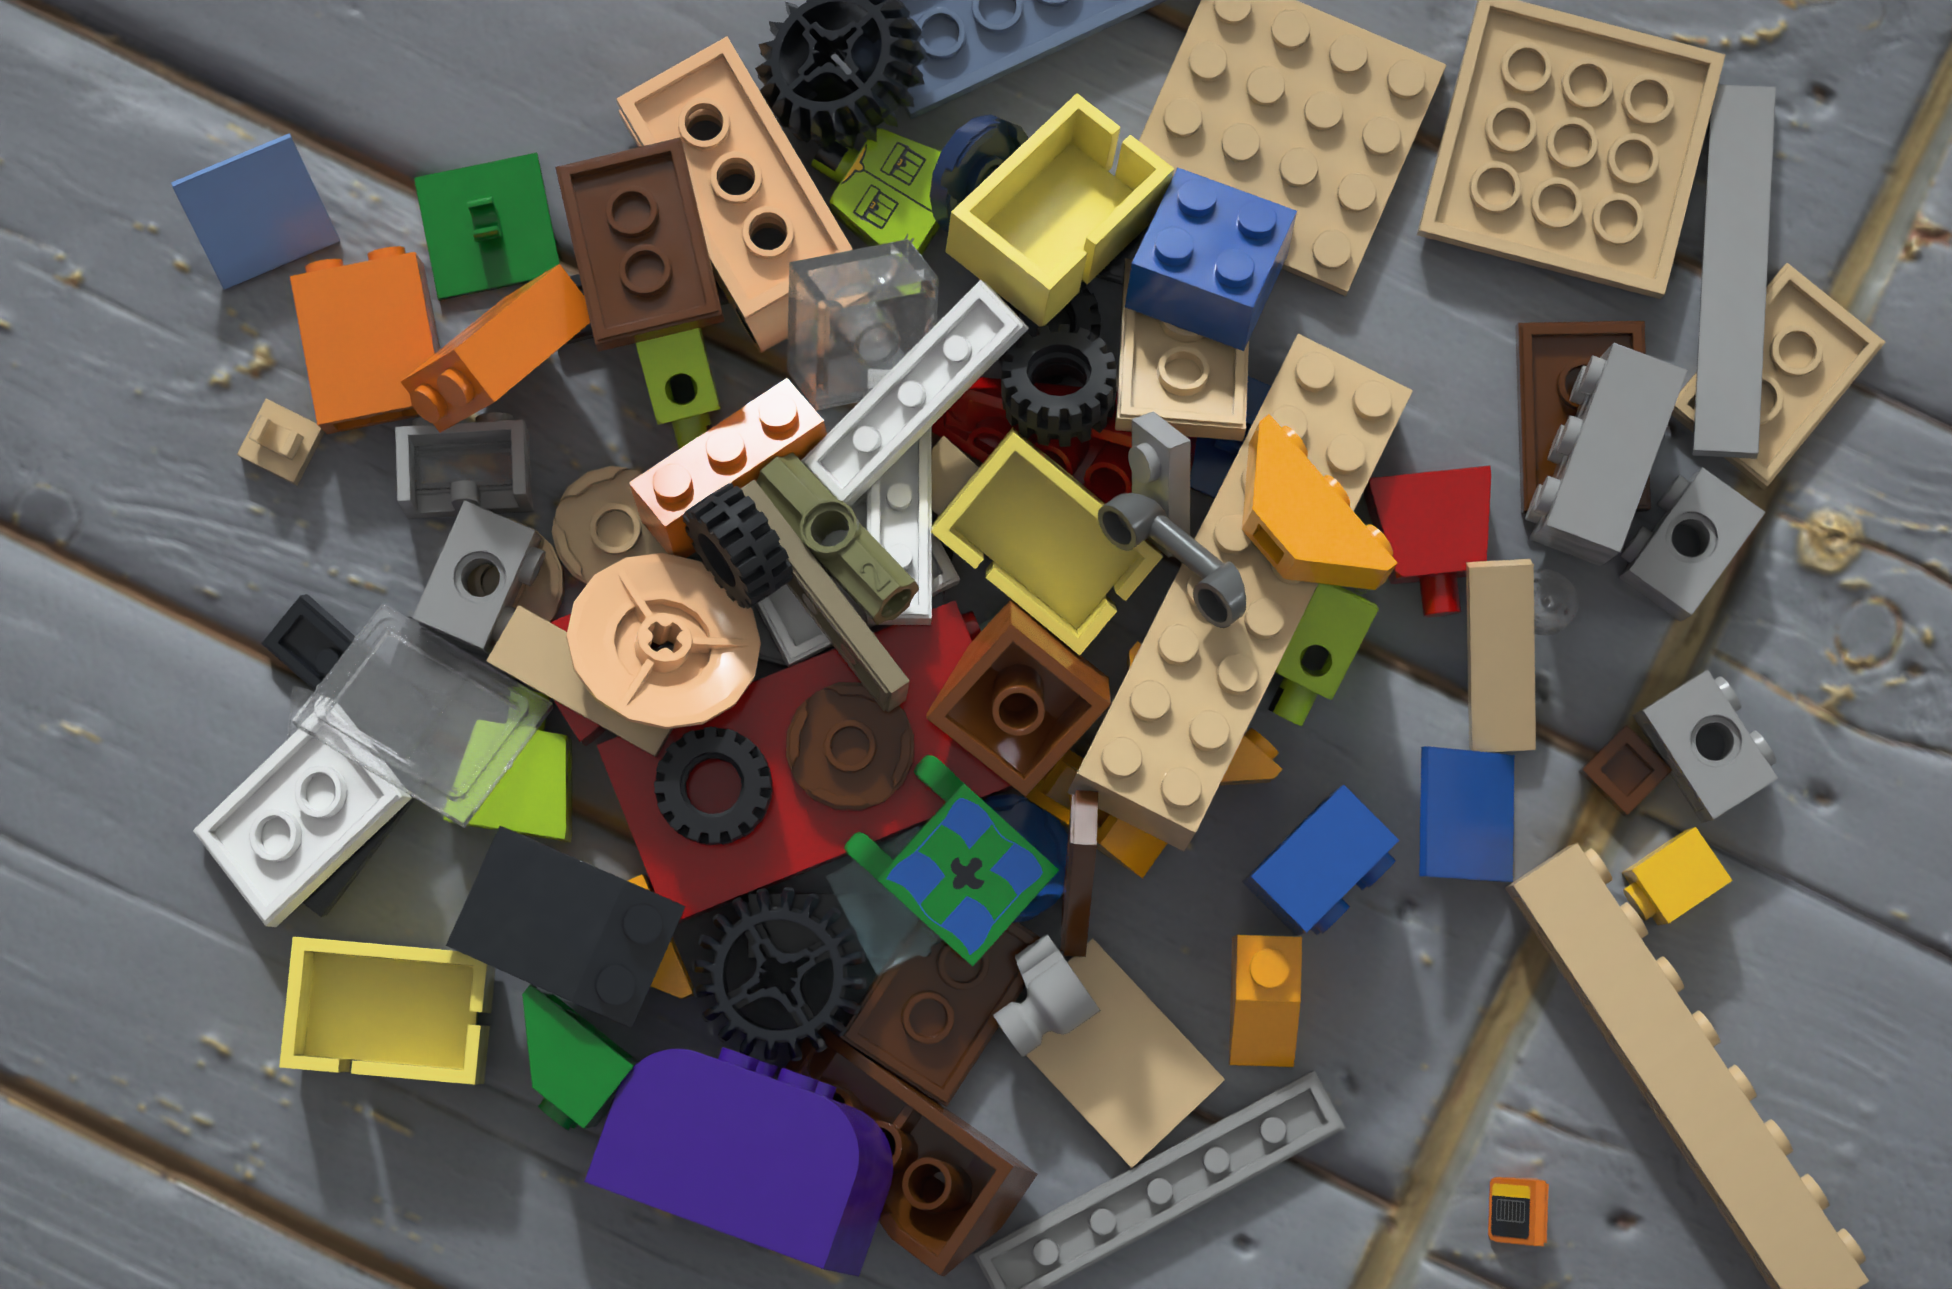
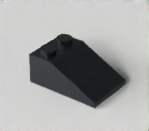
(565, 926)

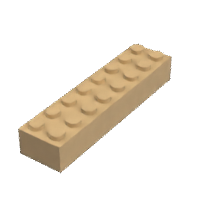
(1201, 683)

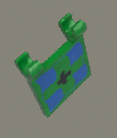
(962, 870)

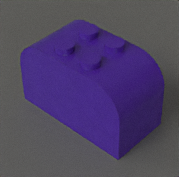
(748, 1155)

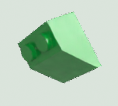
(571, 1061)

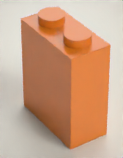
(363, 335)
(498, 349)

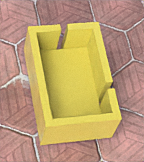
(1057, 210)
(1042, 541)
(388, 1009)

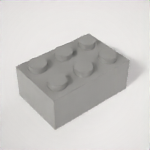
(1604, 453)

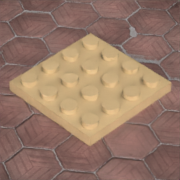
(1296, 116)
(1571, 145)

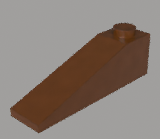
(947, 1178)

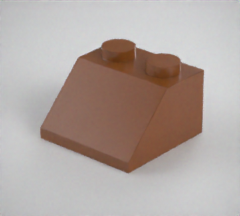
(1019, 698)

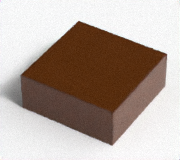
(1625, 770)

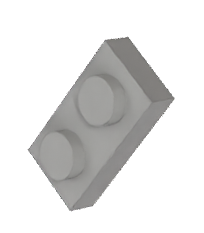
(1161, 468)

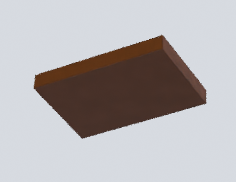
(639, 244)
(1547, 368)
(938, 1012)

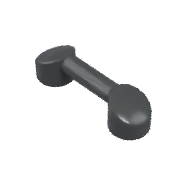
(1220, 593)

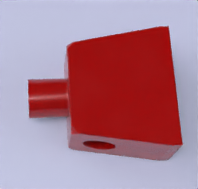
(1433, 528)

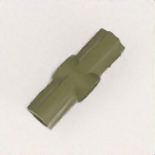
(855, 563)

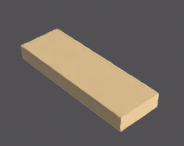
(1501, 655)
(540, 657)

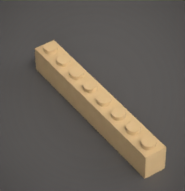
(1682, 1075)

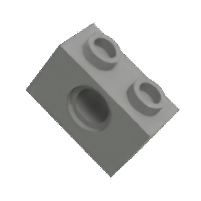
(1722, 523)
(477, 540)
(1672, 731)

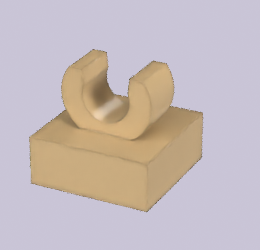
(281, 442)

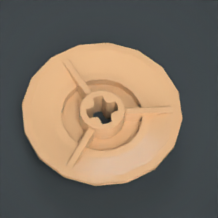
(661, 601)

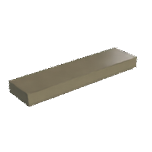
(835, 613)

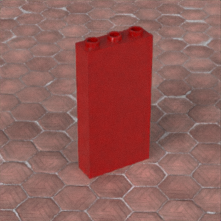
(796, 829)

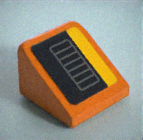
(1518, 1211)

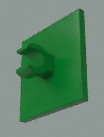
(487, 225)

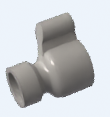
(1053, 1001)

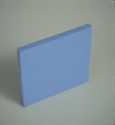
(256, 211)

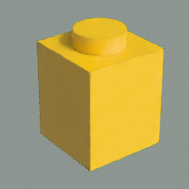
(1674, 878)

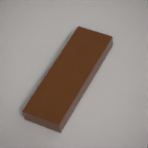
(1079, 873)

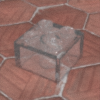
(856, 318)

